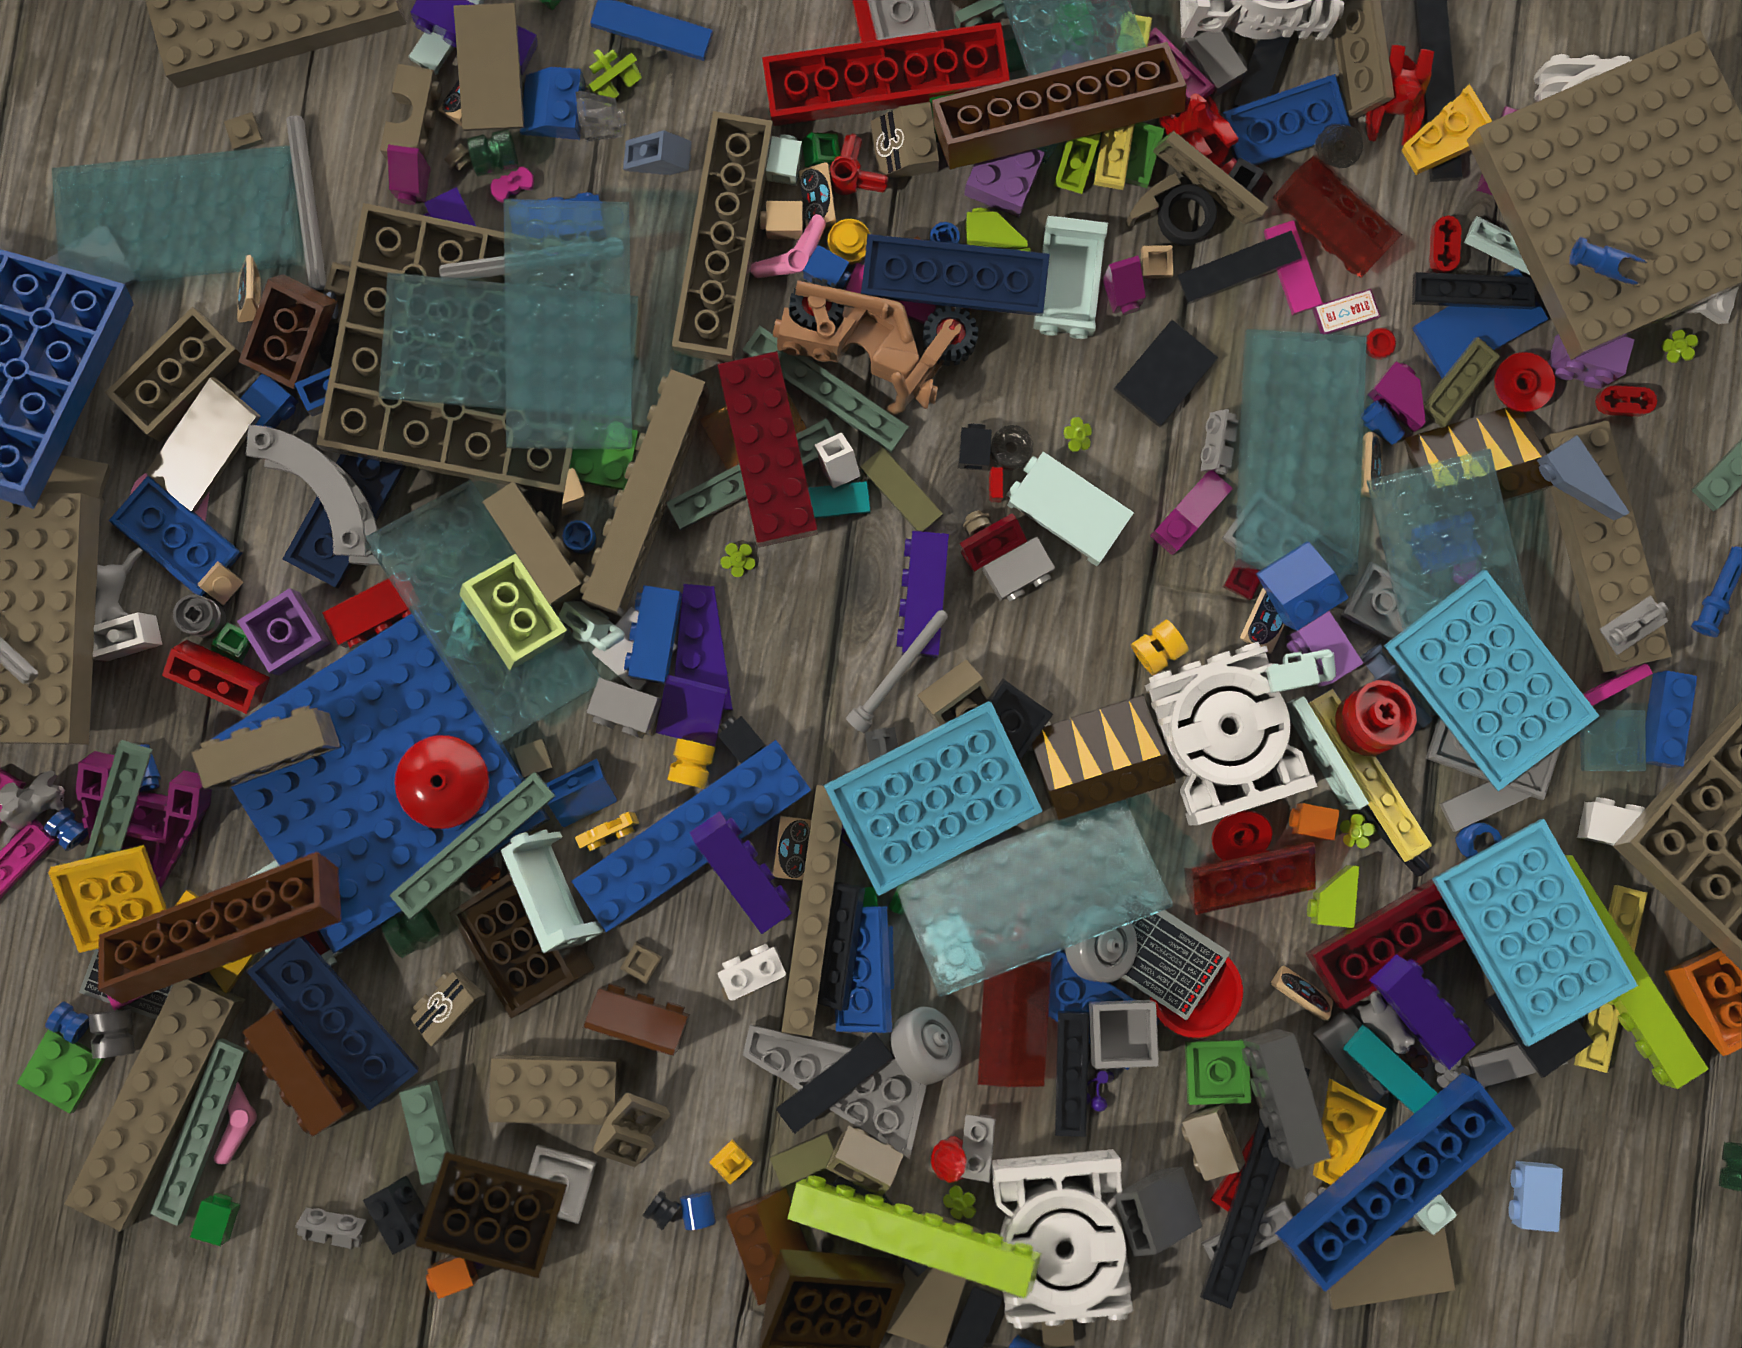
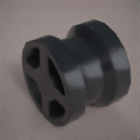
(661, 1210)

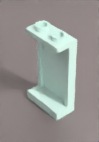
(1072, 276)
(1069, 507)
(546, 892)

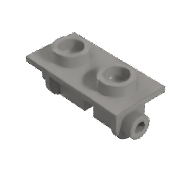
(1220, 428)
(1634, 624)
(978, 1146)
(317, 1224)

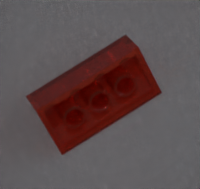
(1336, 216)
(1251, 877)
(1015, 1027)

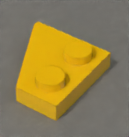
(596, 837)

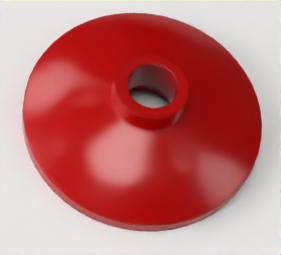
(1536, 375)
(1254, 834)

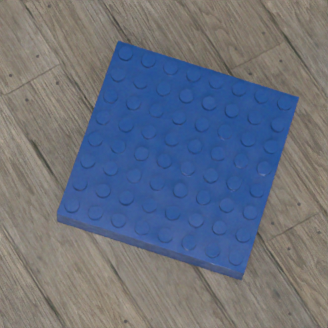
(52, 350)
(346, 799)

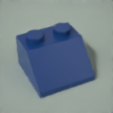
(552, 103)
(1301, 586)

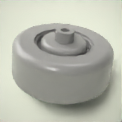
(1104, 956)
(926, 1045)

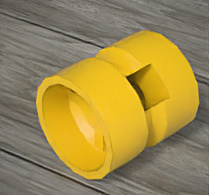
(1168, 641)
(691, 763)

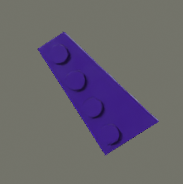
(700, 640)

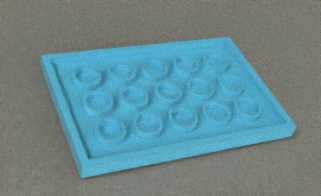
(1491, 680)
(933, 798)
(1534, 932)

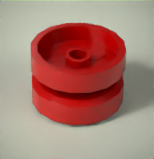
(1375, 718)

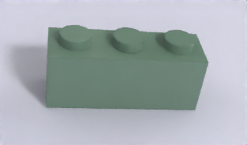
(427, 1128)

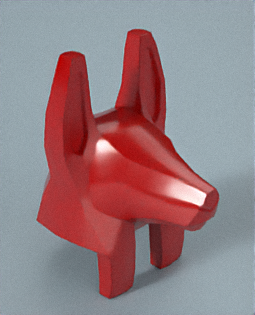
(1409, 88)
(1203, 128)

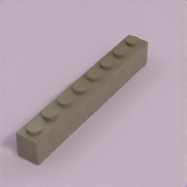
(813, 917)

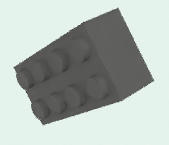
(1285, 1098)

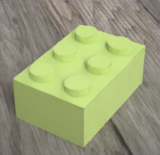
(512, 612)

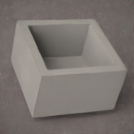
(624, 706)
(1123, 1034)

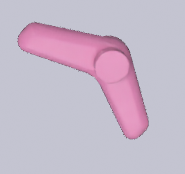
(796, 258)
(241, 1119)

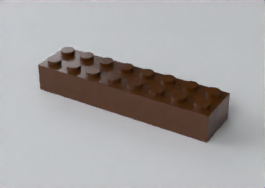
(1059, 105)
(219, 928)

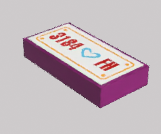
(1346, 312)

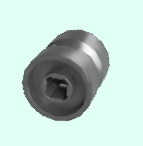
(199, 616)
(111, 1033)

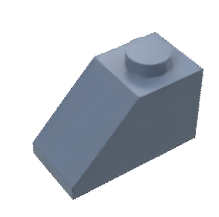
(657, 154)

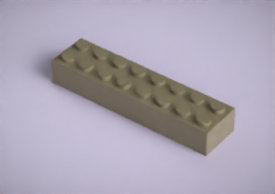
(723, 238)
(646, 493)
(1606, 554)
(153, 1103)

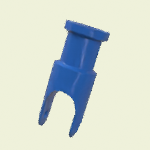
(1603, 260)

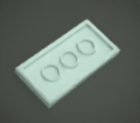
(1325, 754)

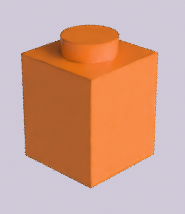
(1314, 821)
(451, 1276)

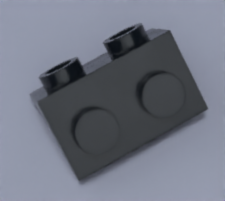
(396, 1213)

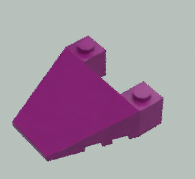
(158, 821)

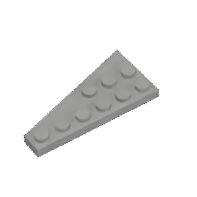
(882, 1104)

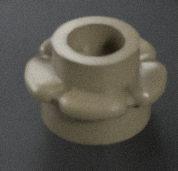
(458, 158)
(976, 522)

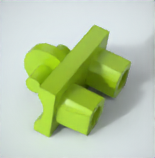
(625, 68)

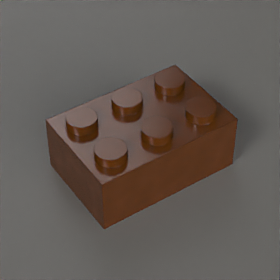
(287, 330)

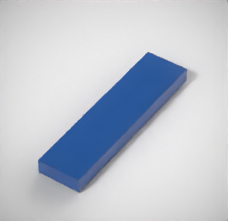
(652, 28)

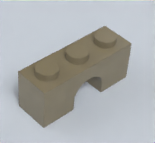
(418, 89)

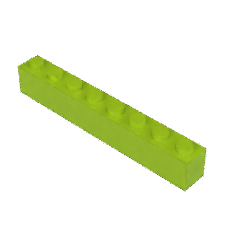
(1646, 1011)
(915, 1236)

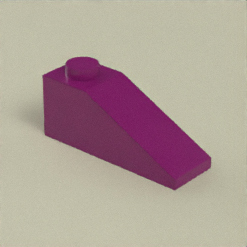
(1191, 512)

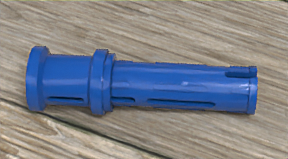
(1717, 603)

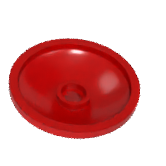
(463, 784)
(1214, 1010)

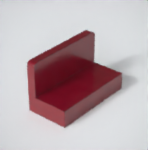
(992, 542)

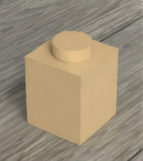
(782, 219)

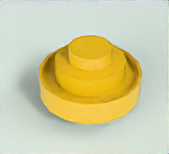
(848, 240)

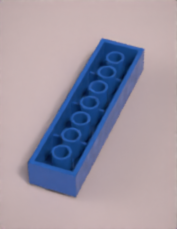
(666, 851)
(1394, 1181)

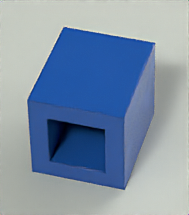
(827, 266)

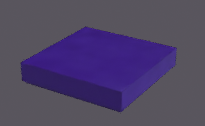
(691, 710)

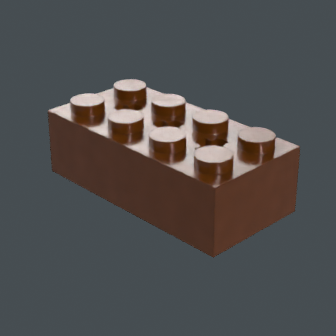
(300, 1073)

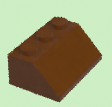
(637, 1019)
(760, 1232)

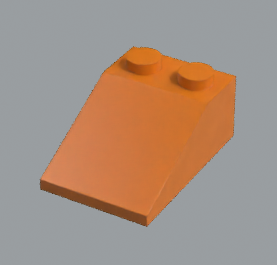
(1712, 995)

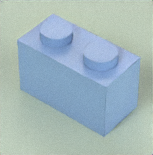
(1536, 1196)

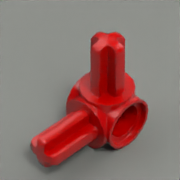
(848, 164)

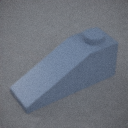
(1577, 474)

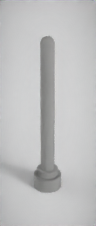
(862, 716)

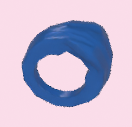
(1467, 836)

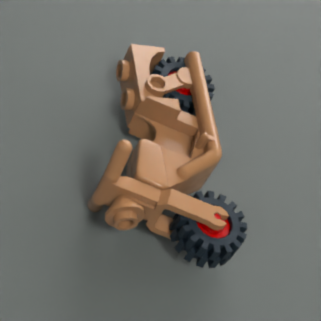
(881, 330)

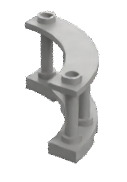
(339, 493)

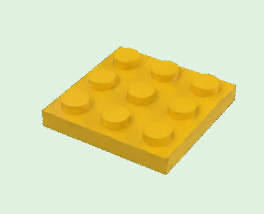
(106, 893)

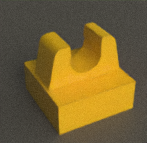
(731, 1161)

